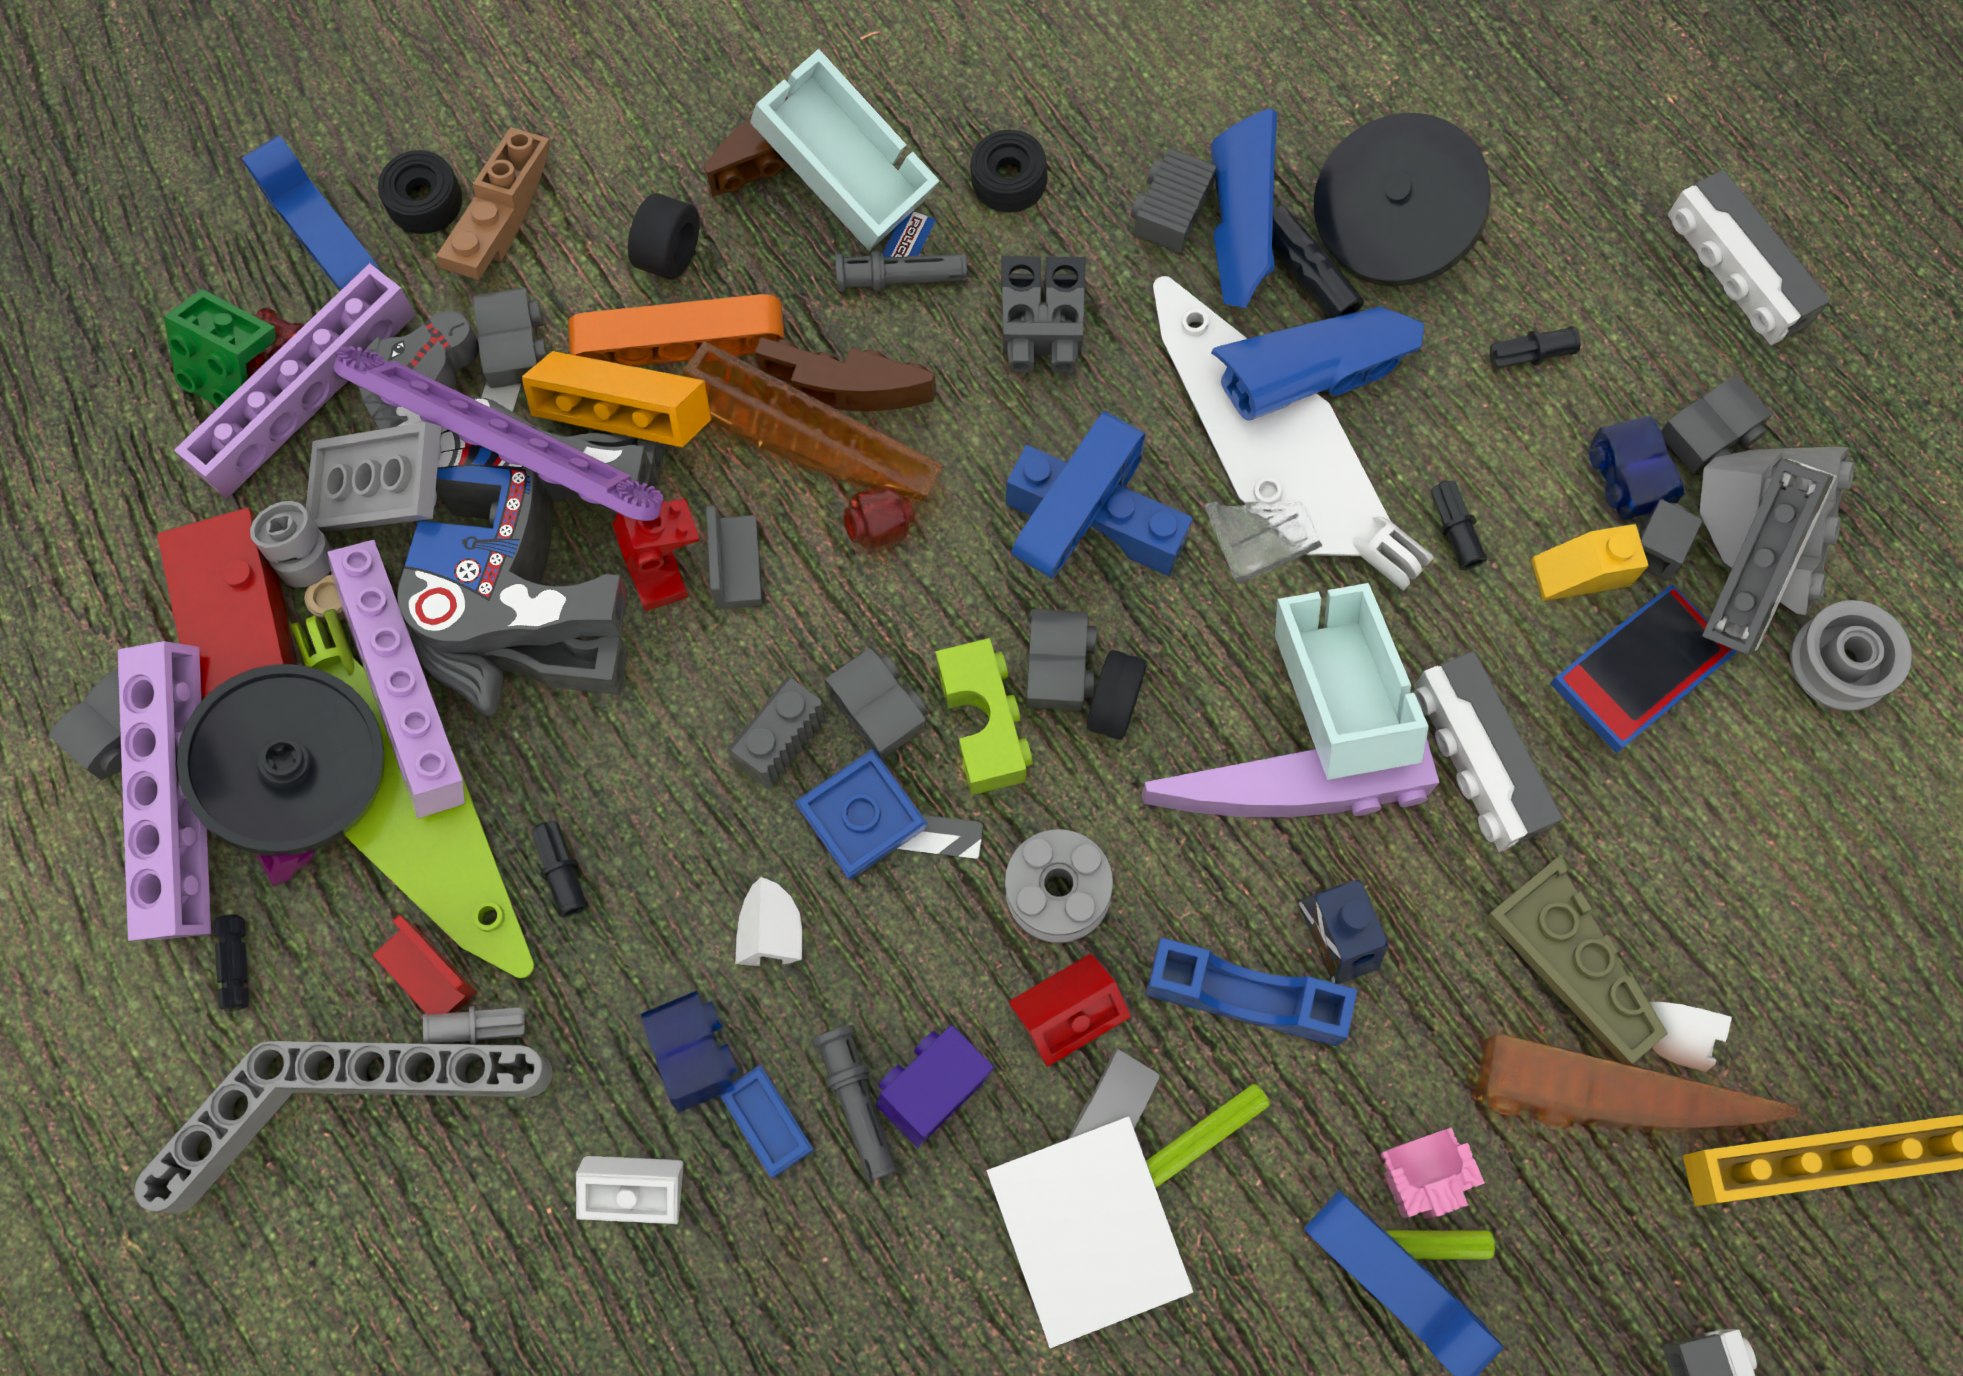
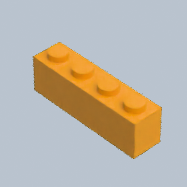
(617, 398)

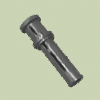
(879, 271)
(849, 1079)

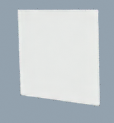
(1089, 1232)

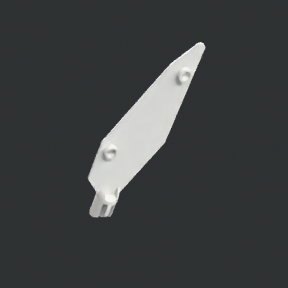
(1287, 453)

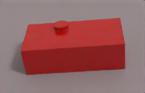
(225, 597)

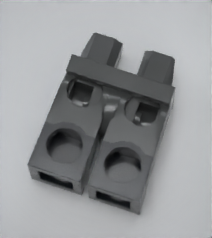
(1039, 326)

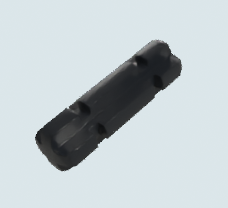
(231, 962)

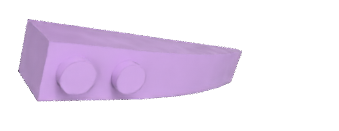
(1291, 788)

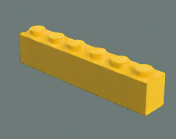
(1825, 1160)

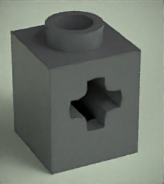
(1667, 537)

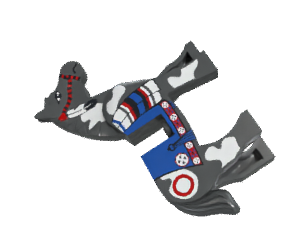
(478, 589)

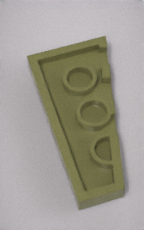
(1566, 948)

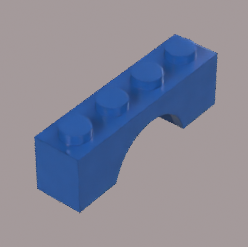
(1140, 526)
(1281, 1003)

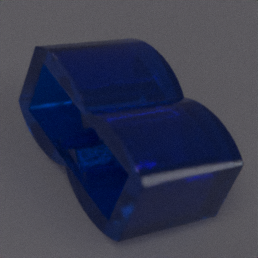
(1635, 467)
(689, 1051)

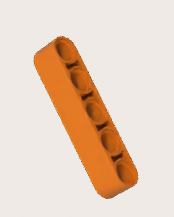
(676, 329)

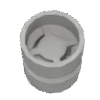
(292, 543)

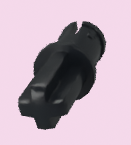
(1535, 347)
(1458, 525)
(559, 869)

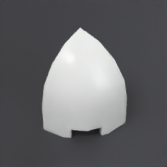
(768, 926)
(1690, 1034)

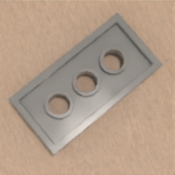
(358, 478)

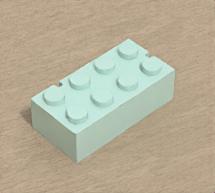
(843, 149)
(1350, 682)

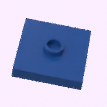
(861, 814)

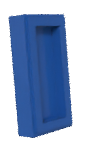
(767, 1122)

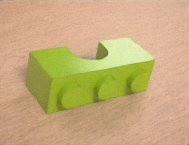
(974, 677)

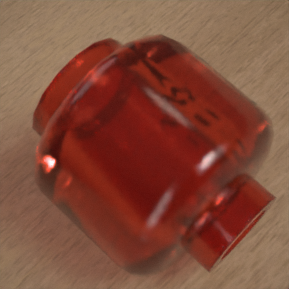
(878, 517)

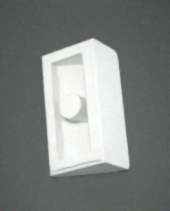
(629, 1189)

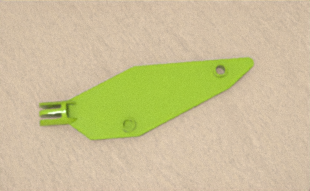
(433, 859)

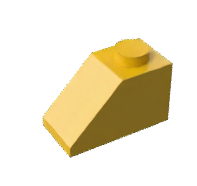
(1591, 563)

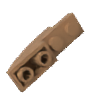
(499, 205)

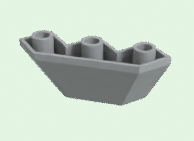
(1734, 491)

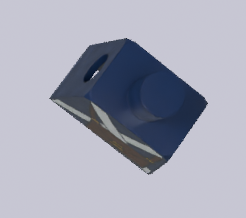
(1345, 930)

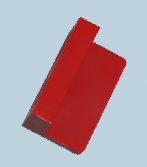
(423, 970)
(1070, 1009)

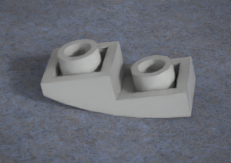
(1119, 1094)

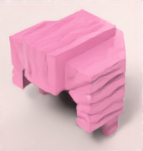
(1431, 1174)

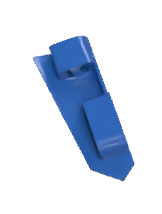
(1245, 201)
(1313, 357)

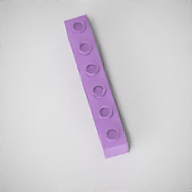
(293, 383)
(396, 679)
(161, 833)

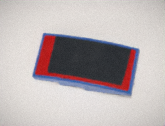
(1641, 668)

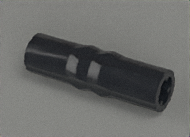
(1312, 266)

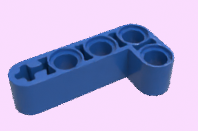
(307, 212)
(1099, 464)
(1404, 1286)

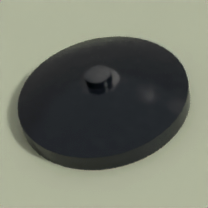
(1402, 199)
(281, 759)

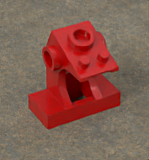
(645, 545)

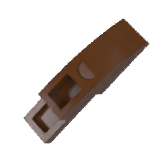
(741, 159)
(859, 384)

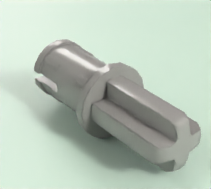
(473, 1025)

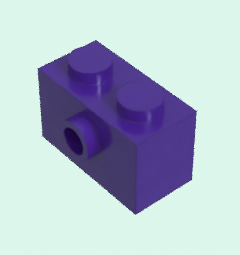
(933, 1085)

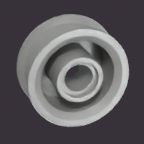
(1877, 645)
(1066, 856)

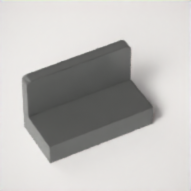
(734, 560)

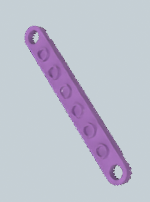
(500, 433)

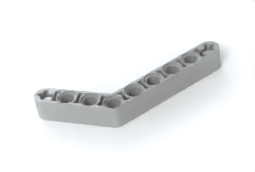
(300, 1075)

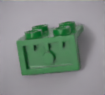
(212, 345)

